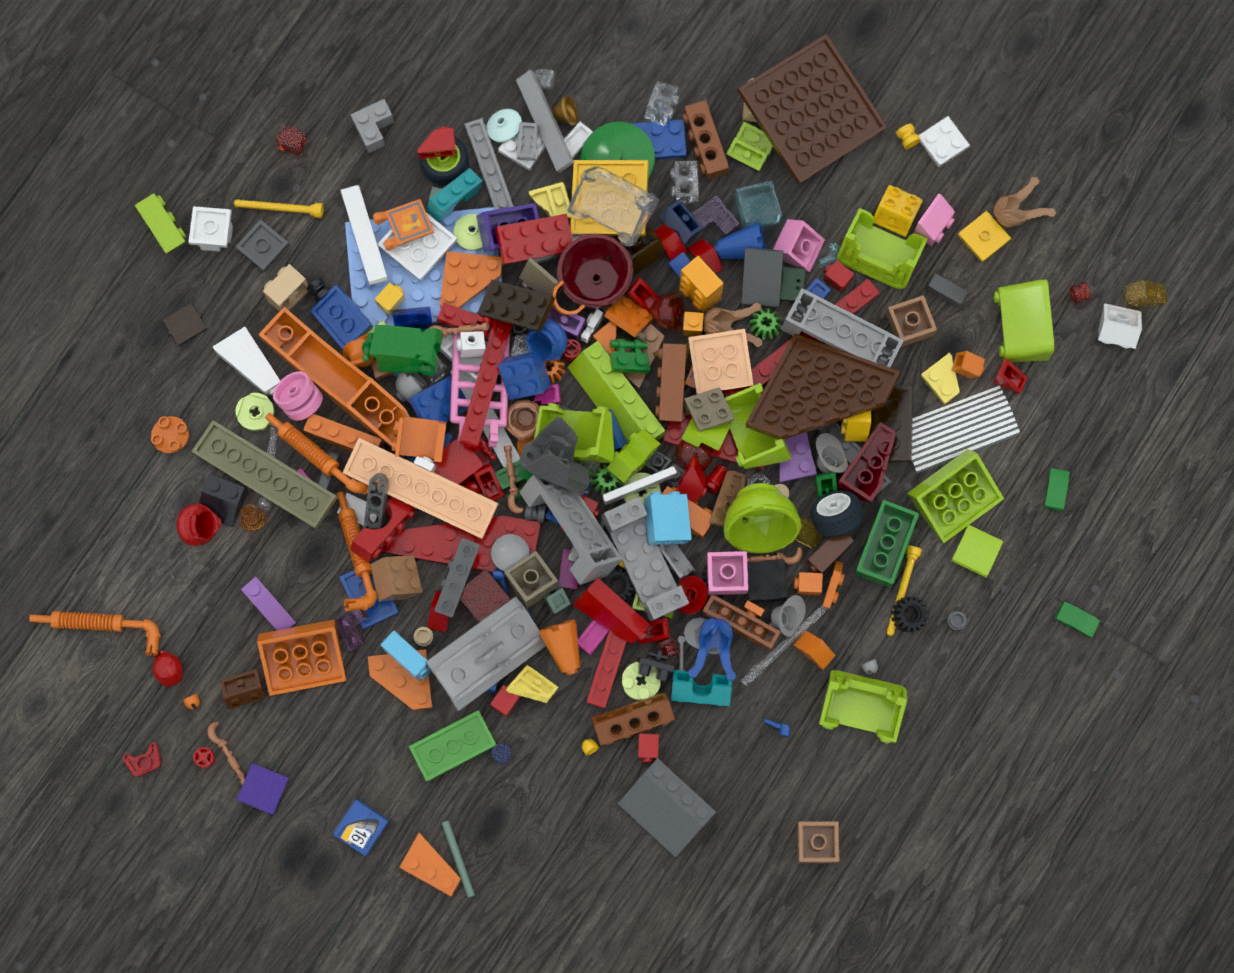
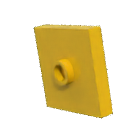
(984, 236)

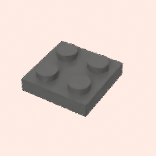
(262, 245)

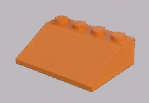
(301, 657)

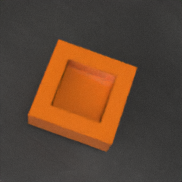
(753, 610)

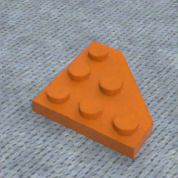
(467, 276)
(399, 682)

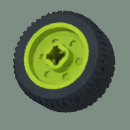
(446, 169)

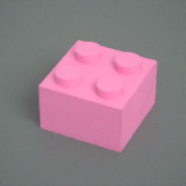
(727, 573)

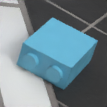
(667, 518)
(406, 656)

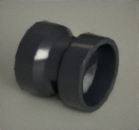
(318, 289)

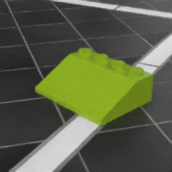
(956, 495)

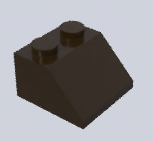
(645, 251)

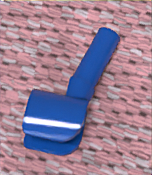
(499, 575)
(784, 730)

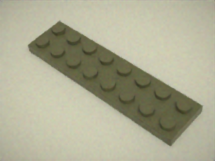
(264, 474)

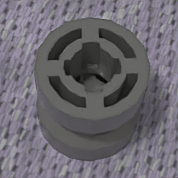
(530, 513)

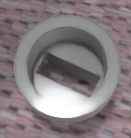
(870, 666)

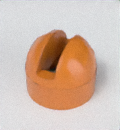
(190, 700)

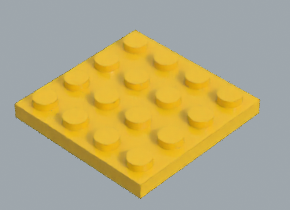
(631, 170)

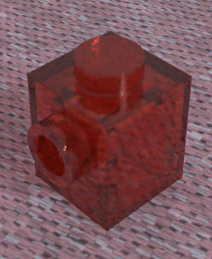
(291, 140)

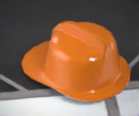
(353, 352)

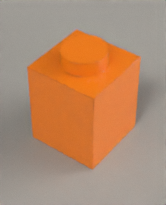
(968, 364)
(808, 583)

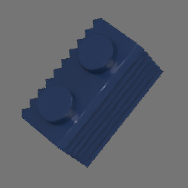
(682, 221)

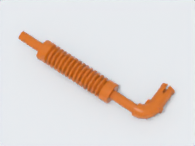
(314, 454)
(362, 568)
(101, 622)

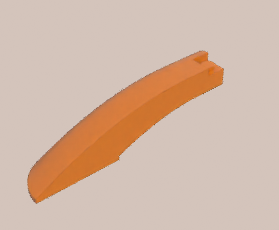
(334, 375)

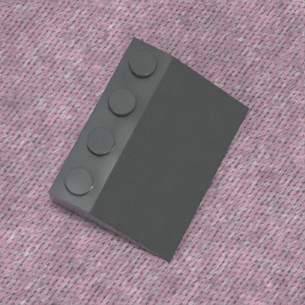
(666, 807)

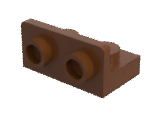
(242, 689)

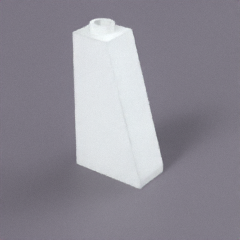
(246, 358)

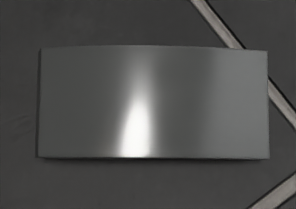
(660, 462)

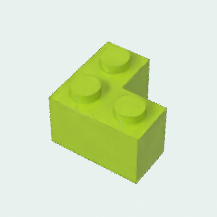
(634, 455)

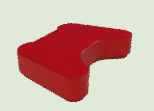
(144, 763)

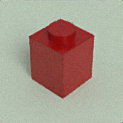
(838, 276)
(505, 701)
(648, 747)

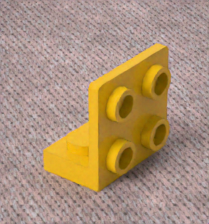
(897, 210)

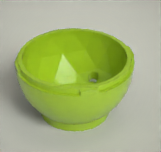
(770, 520)

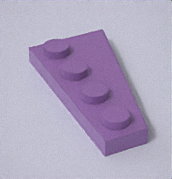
(802, 461)

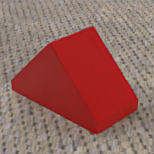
(671, 242)
(707, 254)
(642, 295)
(1010, 377)
(488, 483)
(437, 620)
(657, 632)

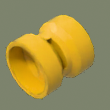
(908, 136)

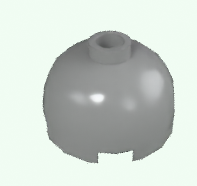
(409, 385)

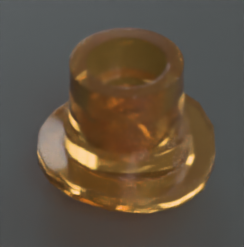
(252, 518)

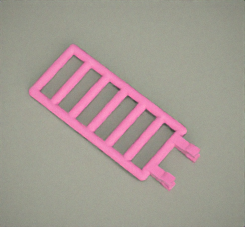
(455, 401)

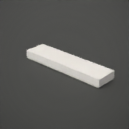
(639, 485)

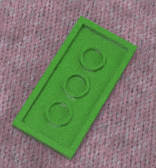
(452, 746)

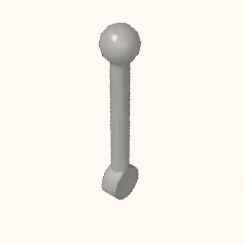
(681, 639)

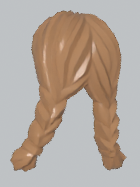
(1007, 207)
(720, 319)

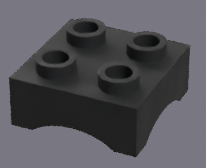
(766, 581)

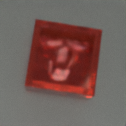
(483, 596)

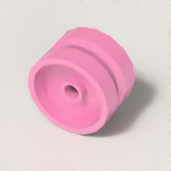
(297, 396)

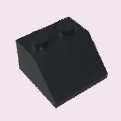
(223, 498)

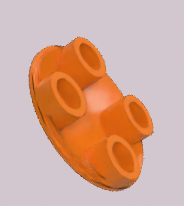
(169, 434)

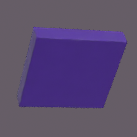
(262, 788)

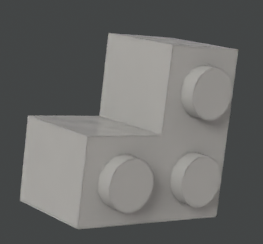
(369, 121)

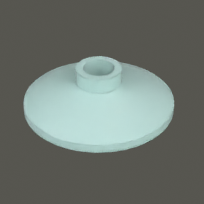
(508, 129)

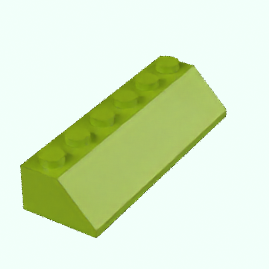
(613, 390)

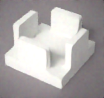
(210, 228)

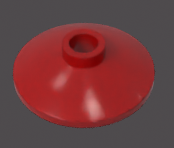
(694, 585)

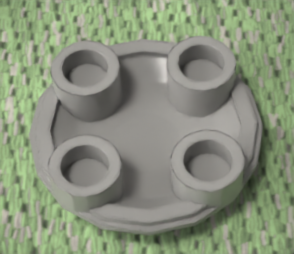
(508, 551)

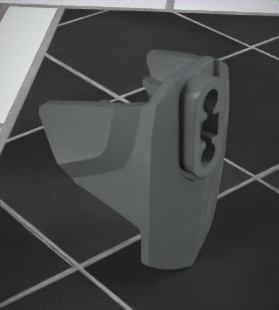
(552, 457)

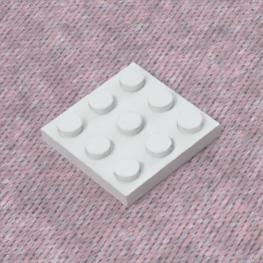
(423, 253)

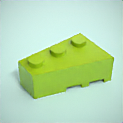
(161, 223)

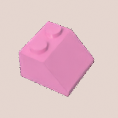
(935, 220)
(799, 244)

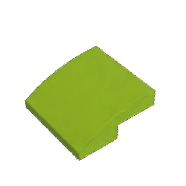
(750, 146)
(712, 437)
(977, 551)

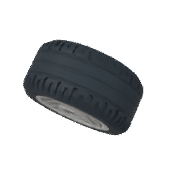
(836, 513)

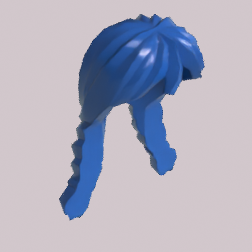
(718, 634)

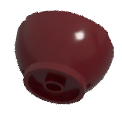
(585, 260)

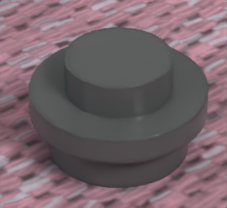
(957, 620)

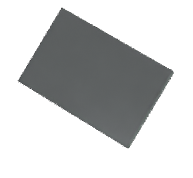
(762, 276)

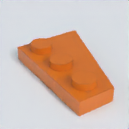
(429, 866)

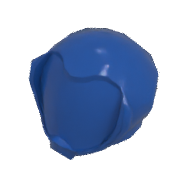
(550, 342)

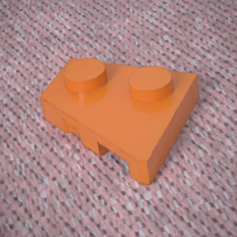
(836, 579)

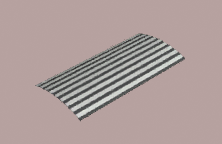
(961, 426)

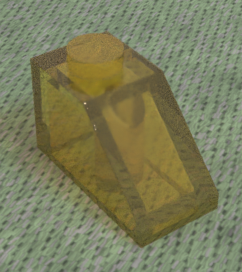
(1145, 293)

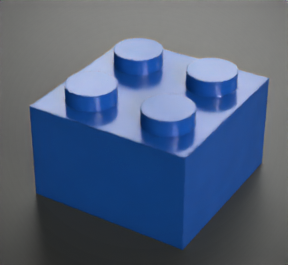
(524, 375)

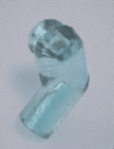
(831, 256)

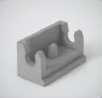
(676, 560)

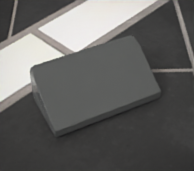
(947, 290)

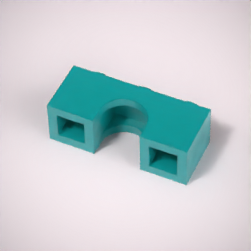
(461, 188)
(715, 693)

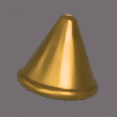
(565, 111)

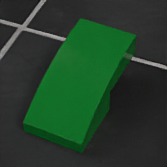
(1056, 489)
(1077, 619)

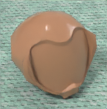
(520, 414)

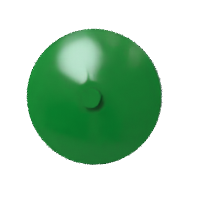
(619, 142)

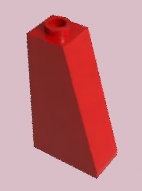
(612, 612)

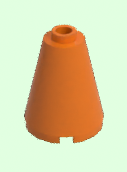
(563, 645)

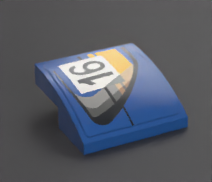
(361, 827)

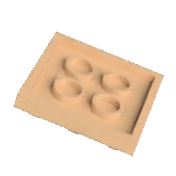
(721, 361)

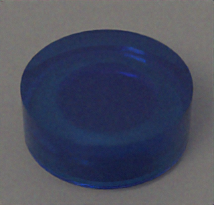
(501, 753)

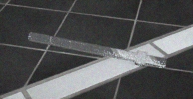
(757, 670)

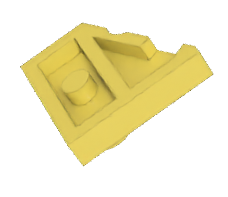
(552, 199)
(942, 379)
(532, 685)

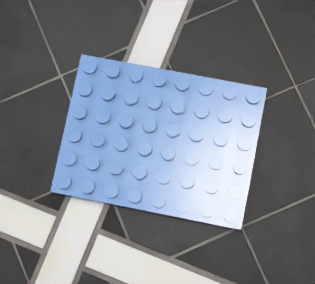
(416, 293)

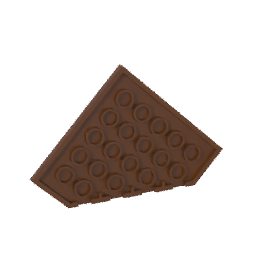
(817, 388)

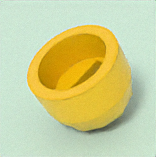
(589, 746)

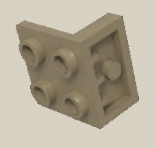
(708, 409)

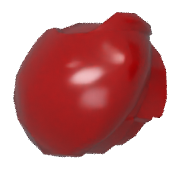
(197, 524)

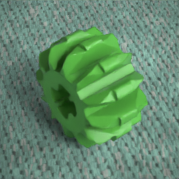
(770, 319)
(600, 481)

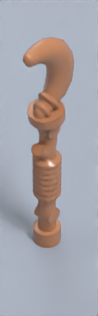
(467, 328)
(511, 473)
(788, 560)
(222, 744)

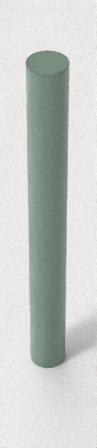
(458, 859)

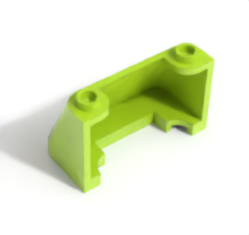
(879, 252)
(1026, 321)
(592, 429)
(753, 447)
(864, 704)

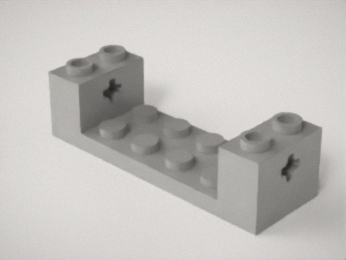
(840, 329)
(596, 550)
(643, 561)

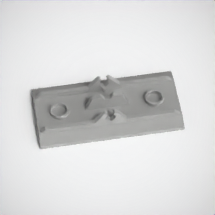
(486, 653)

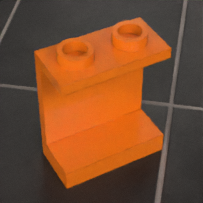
(419, 438)

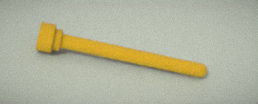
(315, 209)
(913, 554)

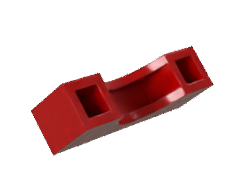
(369, 542)

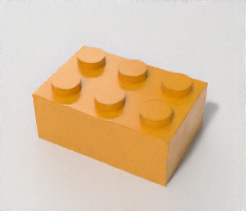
(700, 285)

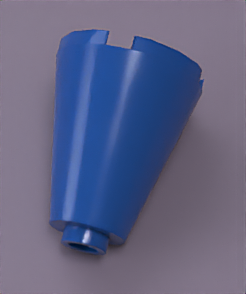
(734, 245)

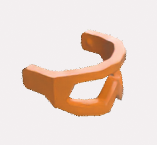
(559, 309)

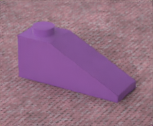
(268, 605)

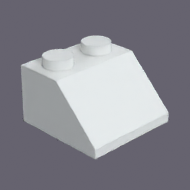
(1120, 326)

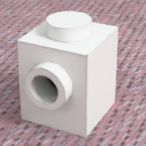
(471, 344)

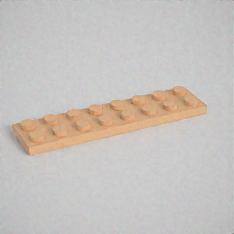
(422, 488)

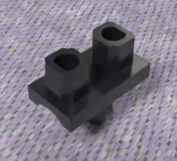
(663, 669)

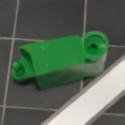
(403, 349)

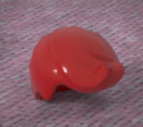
(167, 669)

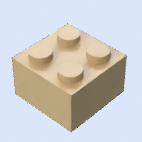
(286, 288)

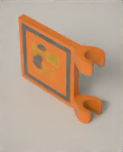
(407, 223)

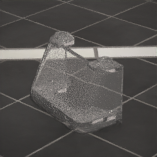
(613, 203)

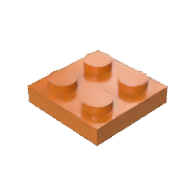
(629, 316)

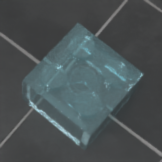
(758, 204)

